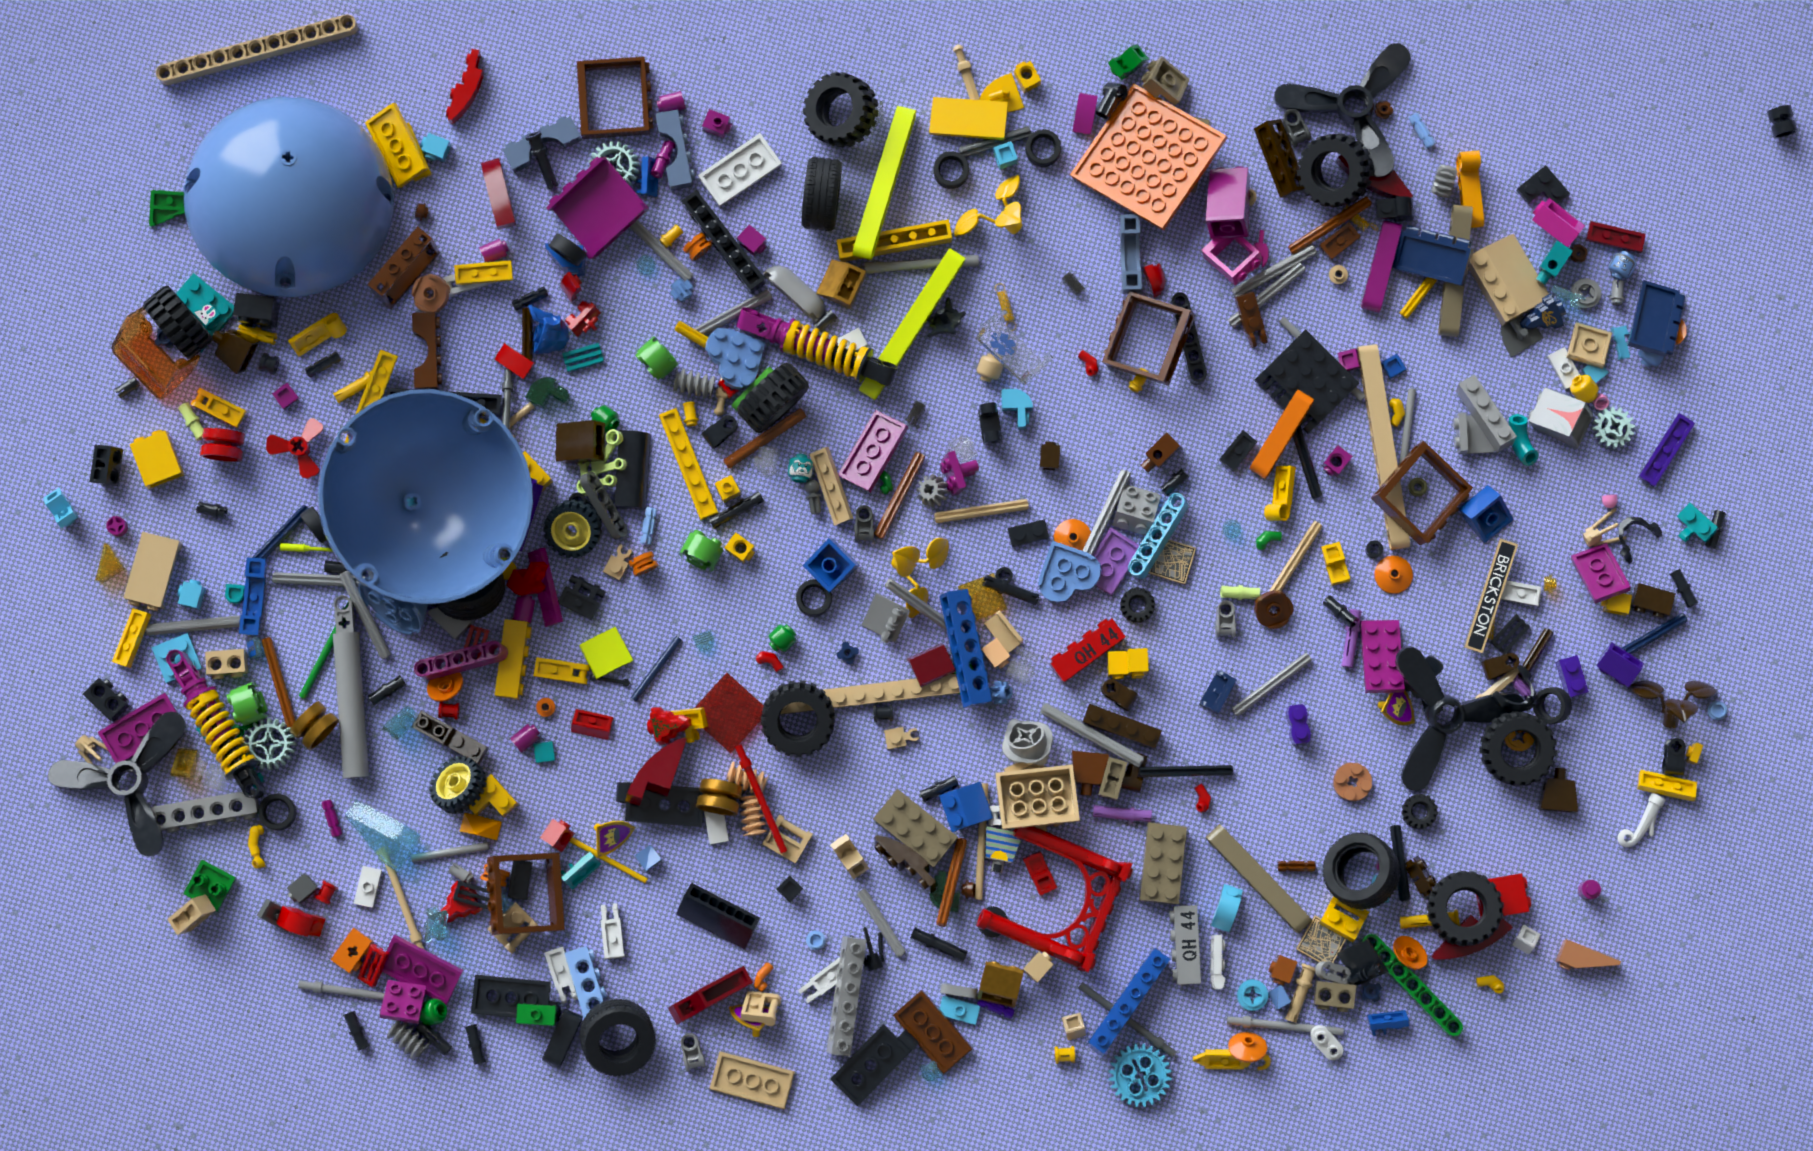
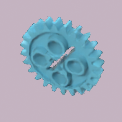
(1155, 1068)

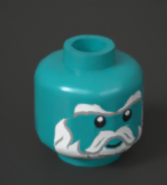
(800, 468)

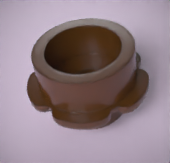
(1383, 114)
(421, 211)
(1583, 252)
(968, 889)

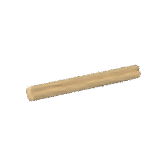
(979, 511)
(1297, 556)

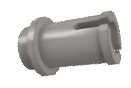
(1617, 293)
(461, 873)

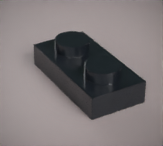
(1238, 450)
(1028, 533)

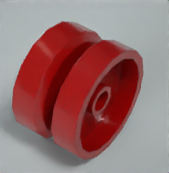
(222, 444)

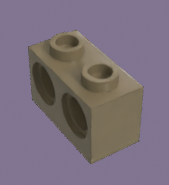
(1112, 779)
(1334, 990)

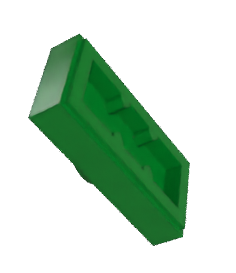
(536, 1014)

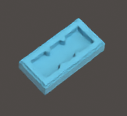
(959, 1010)

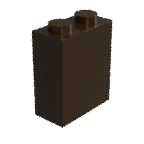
(580, 442)

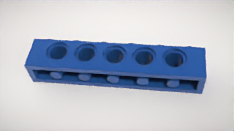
(961, 657)
(1128, 1002)

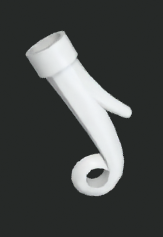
(1647, 821)

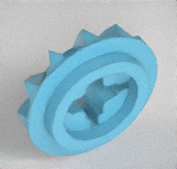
(1259, 1001)

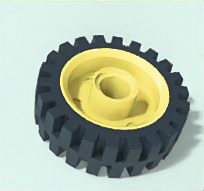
(568, 542)
(457, 785)

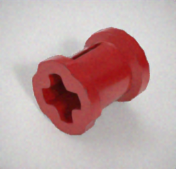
(449, 710)
(326, 892)

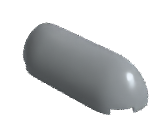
(796, 291)

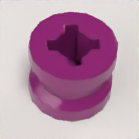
(113, 525)

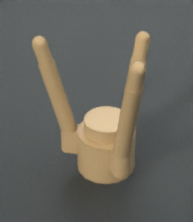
(1593, 537)
(87, 746)

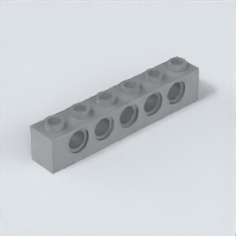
(208, 804)
(846, 996)

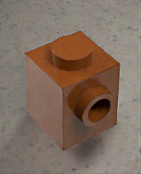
(1282, 970)

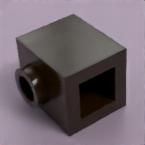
(1049, 456)

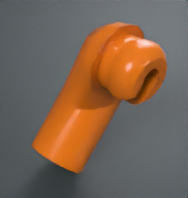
(761, 975)

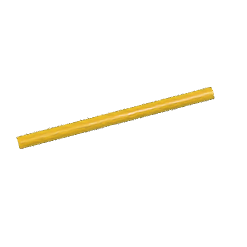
(610, 861)

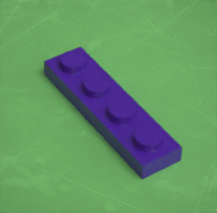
(1666, 450)

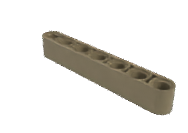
(1452, 293)
(1258, 878)

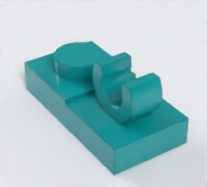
(581, 870)

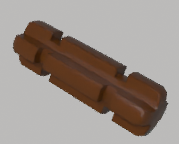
(1296, 866)

